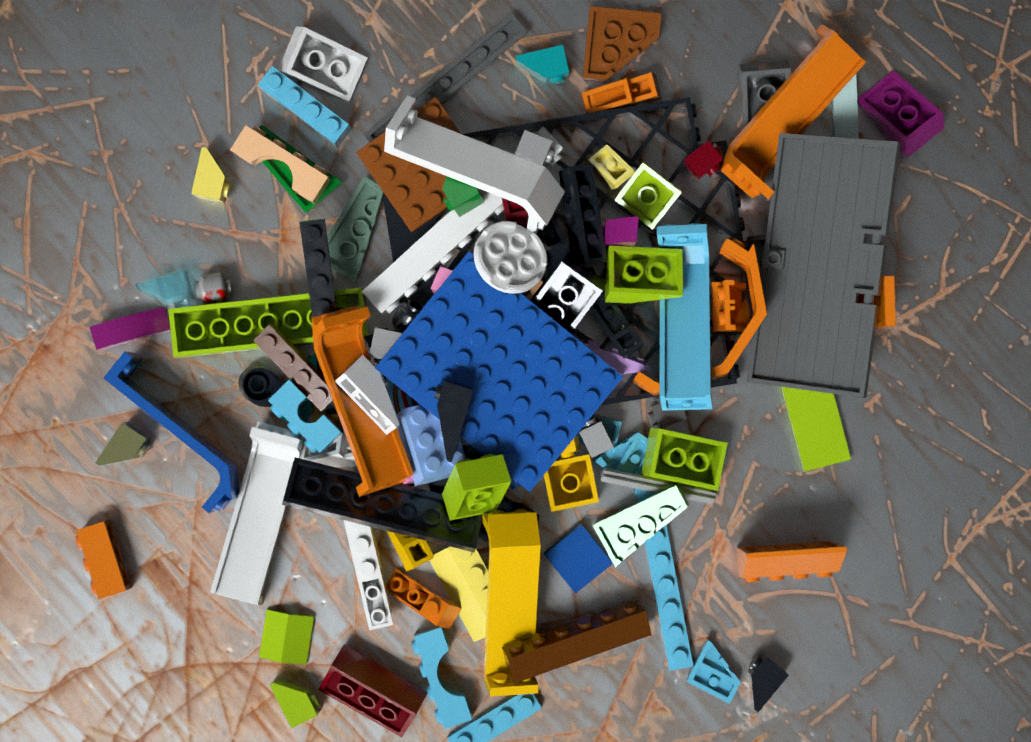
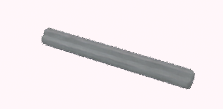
(655, 485)

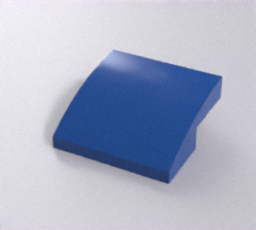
(577, 558)

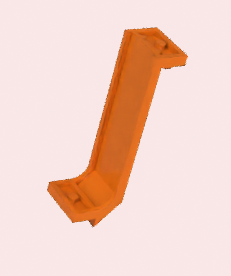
(790, 111)
(378, 456)

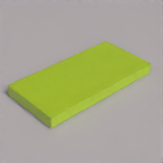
(816, 428)

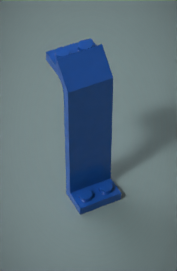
(228, 487)

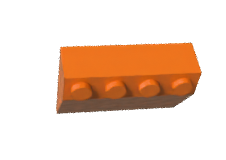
(790, 559)

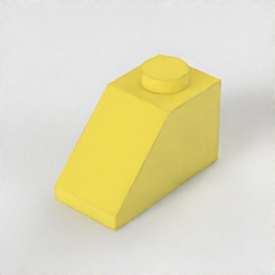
(210, 179)

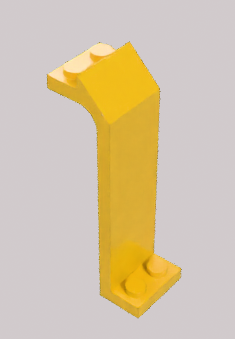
(510, 594)

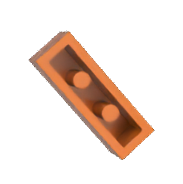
(103, 559)

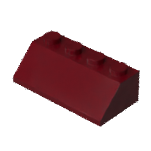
(373, 690)

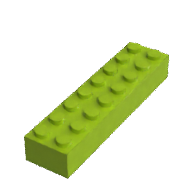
(236, 324)

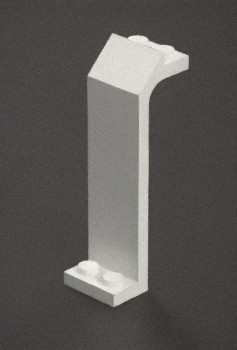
(474, 163)
(257, 514)

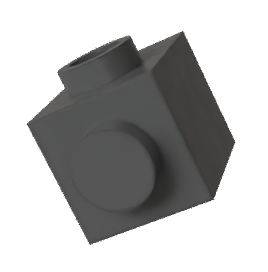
(664, 418)

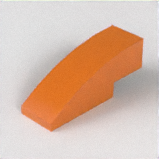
(622, 93)

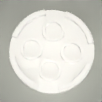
(510, 257)

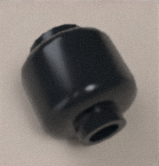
(406, 314)

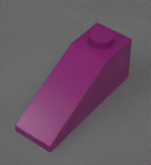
(621, 231)

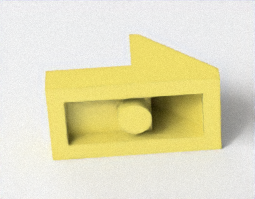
(611, 167)

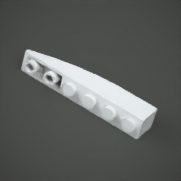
(369, 574)

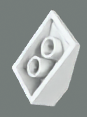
(322, 63)

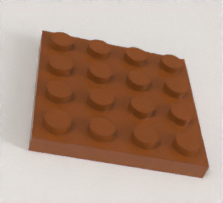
(408, 186)

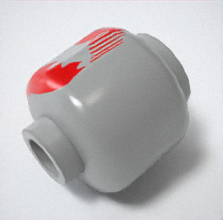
(212, 288)

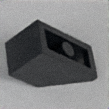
(554, 243)
(764, 680)

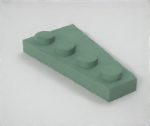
(353, 229)

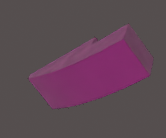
(130, 328)

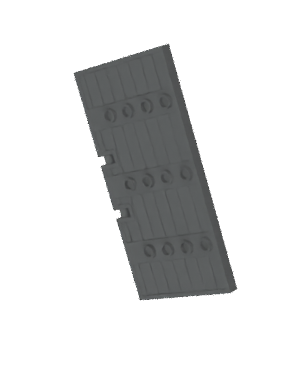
(819, 263)

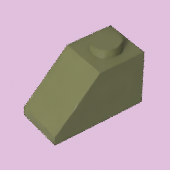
(125, 445)

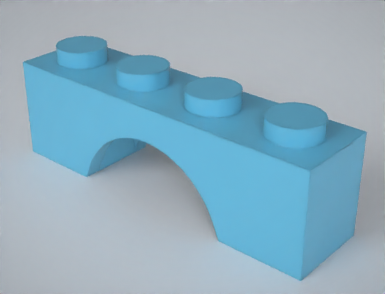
(304, 106)
(451, 705)

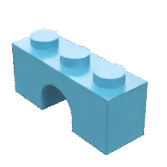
(288, 403)

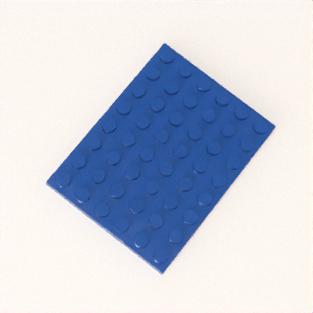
(525, 371)

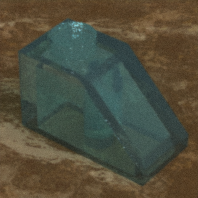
(169, 289)

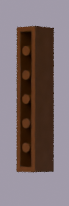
(576, 640)

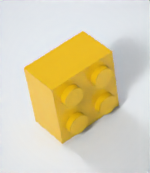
(571, 483)

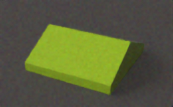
(648, 195)
(286, 637)

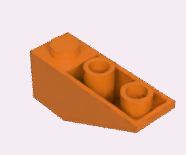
(422, 599)

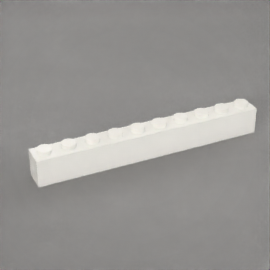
(437, 247)

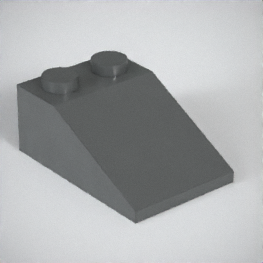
(758, 84)

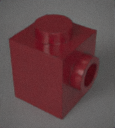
(704, 160)

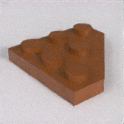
(616, 39)

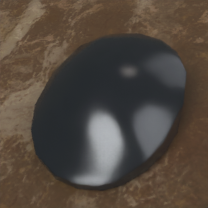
(259, 385)

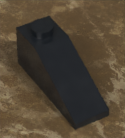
(452, 410)

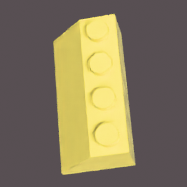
(466, 583)

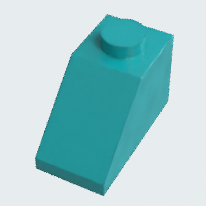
(545, 64)

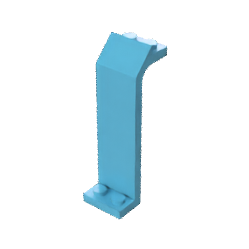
(686, 323)

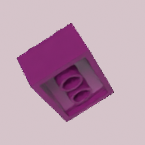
(902, 113)

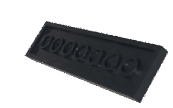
(392, 509)

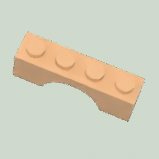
(255, 148)

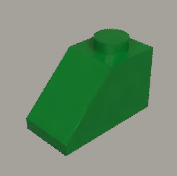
(460, 196)

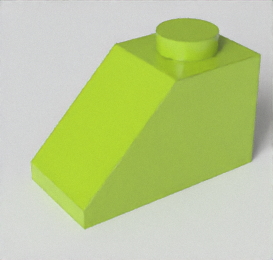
(296, 702)

